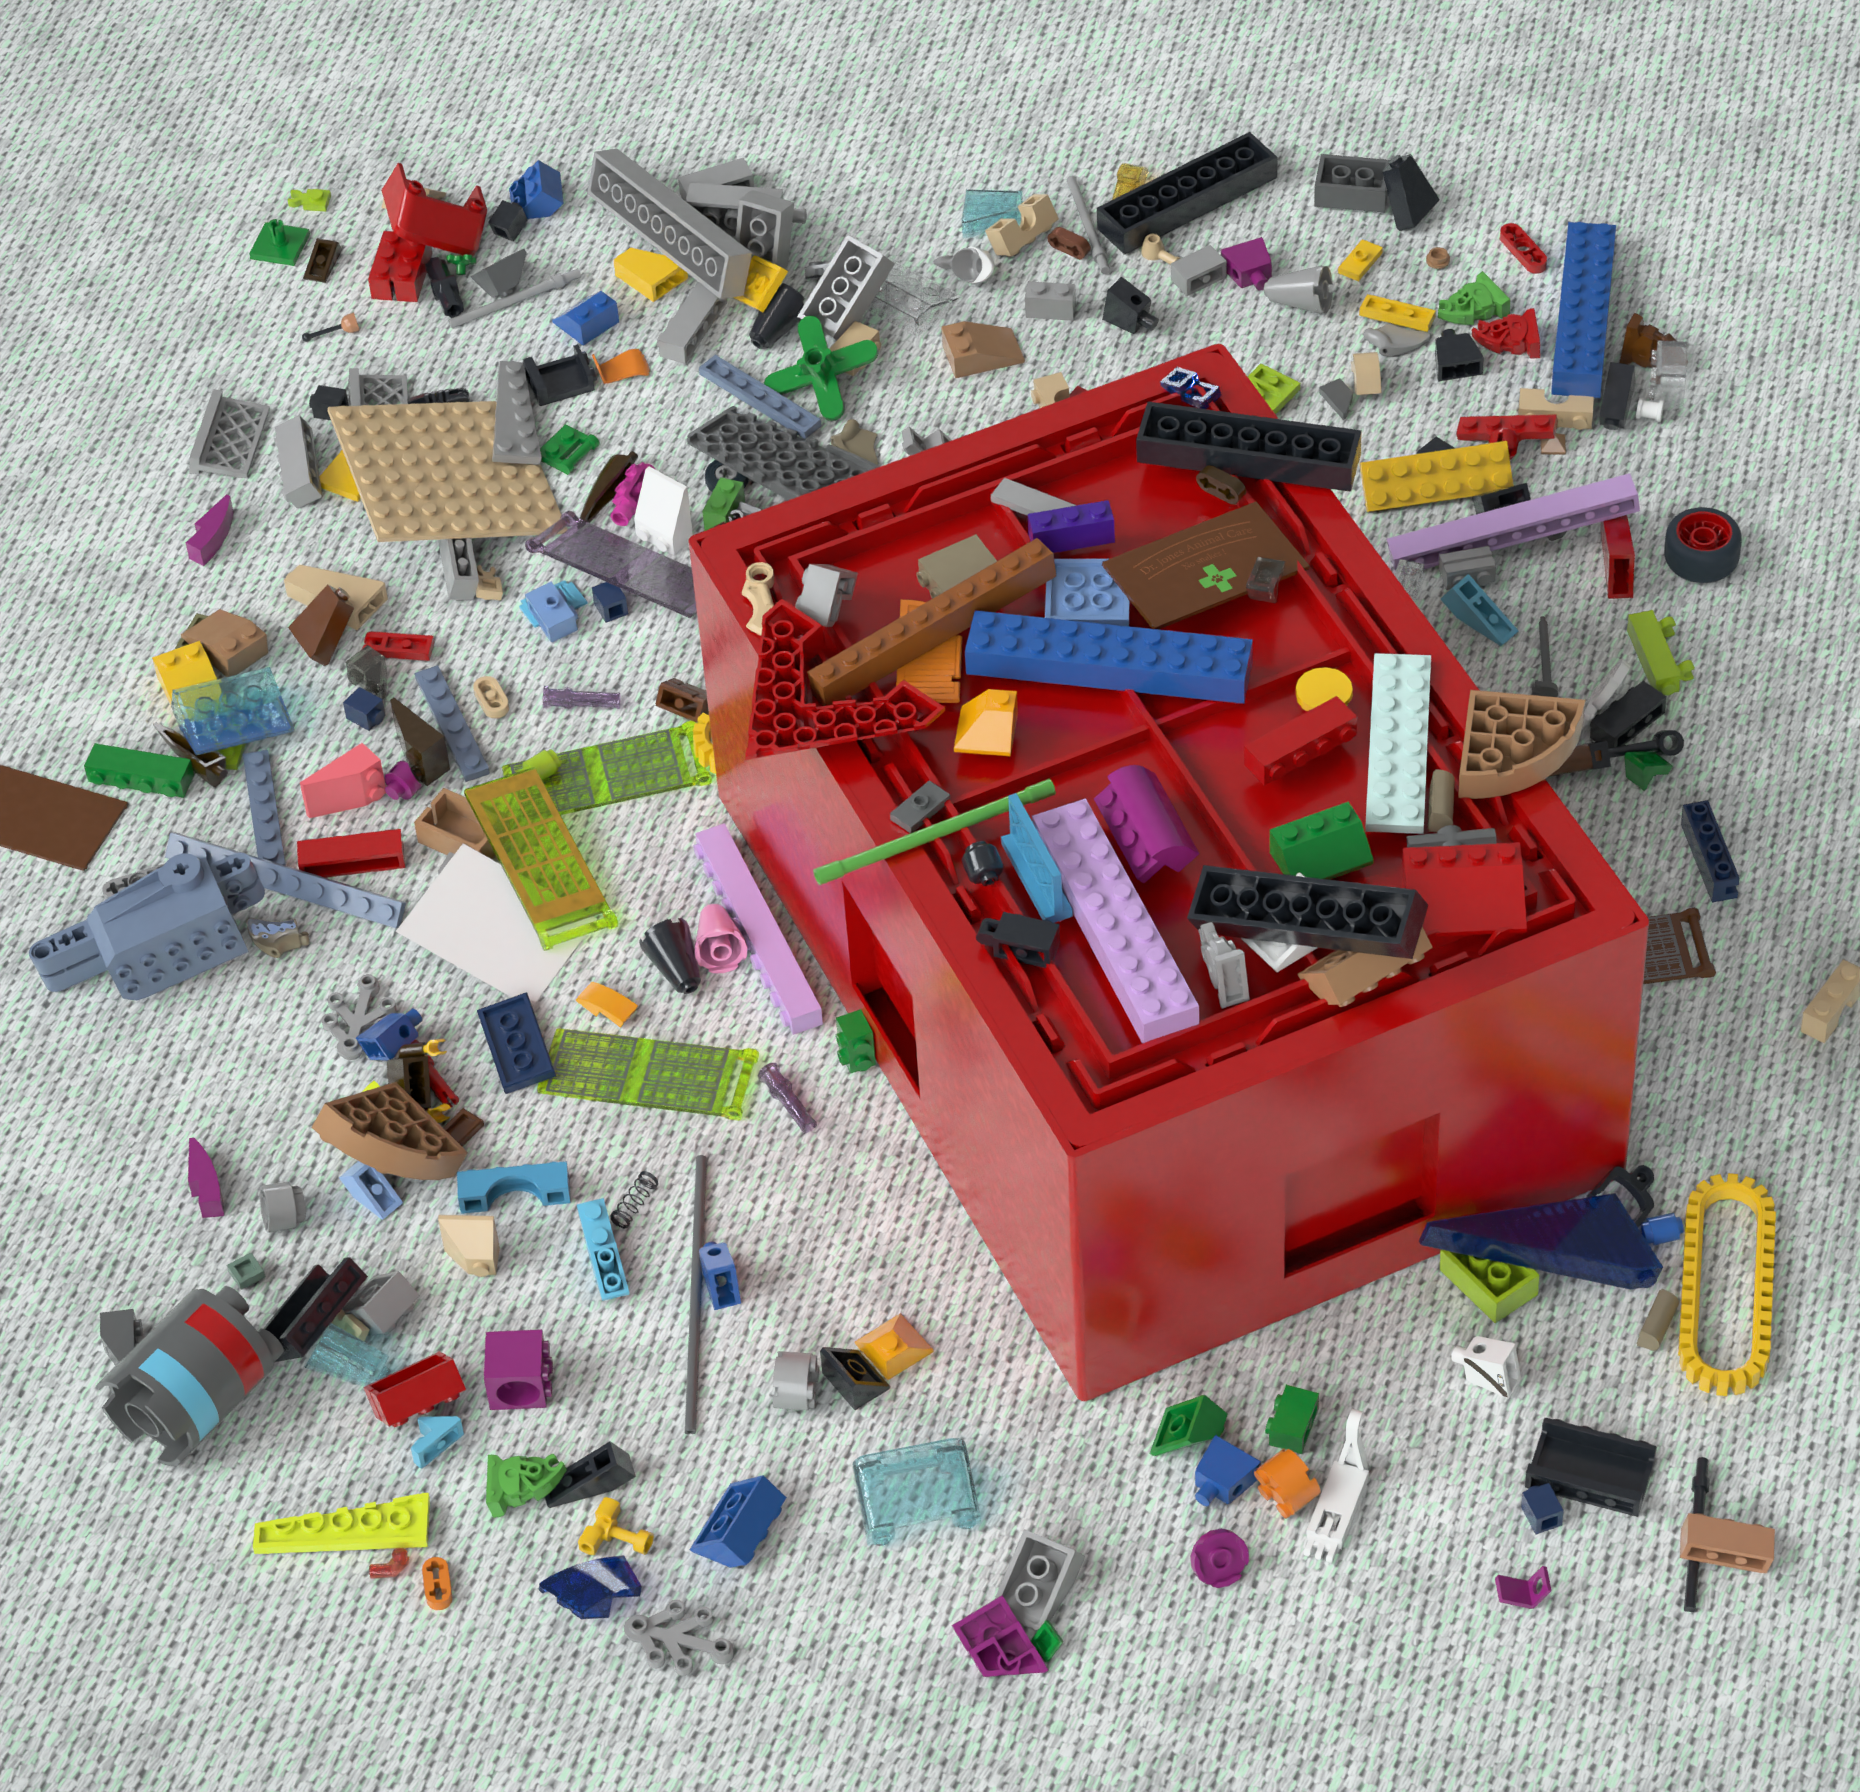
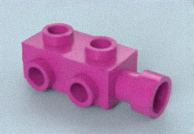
(628, 494)

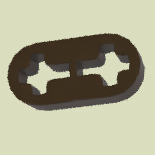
(1221, 484)

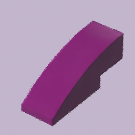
(210, 532)
(204, 1181)

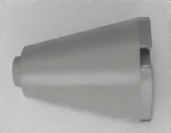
(1302, 289)

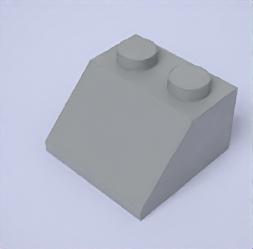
(383, 1302)

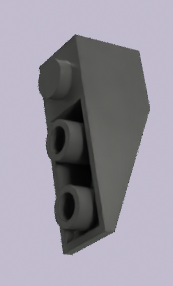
(119, 1333)

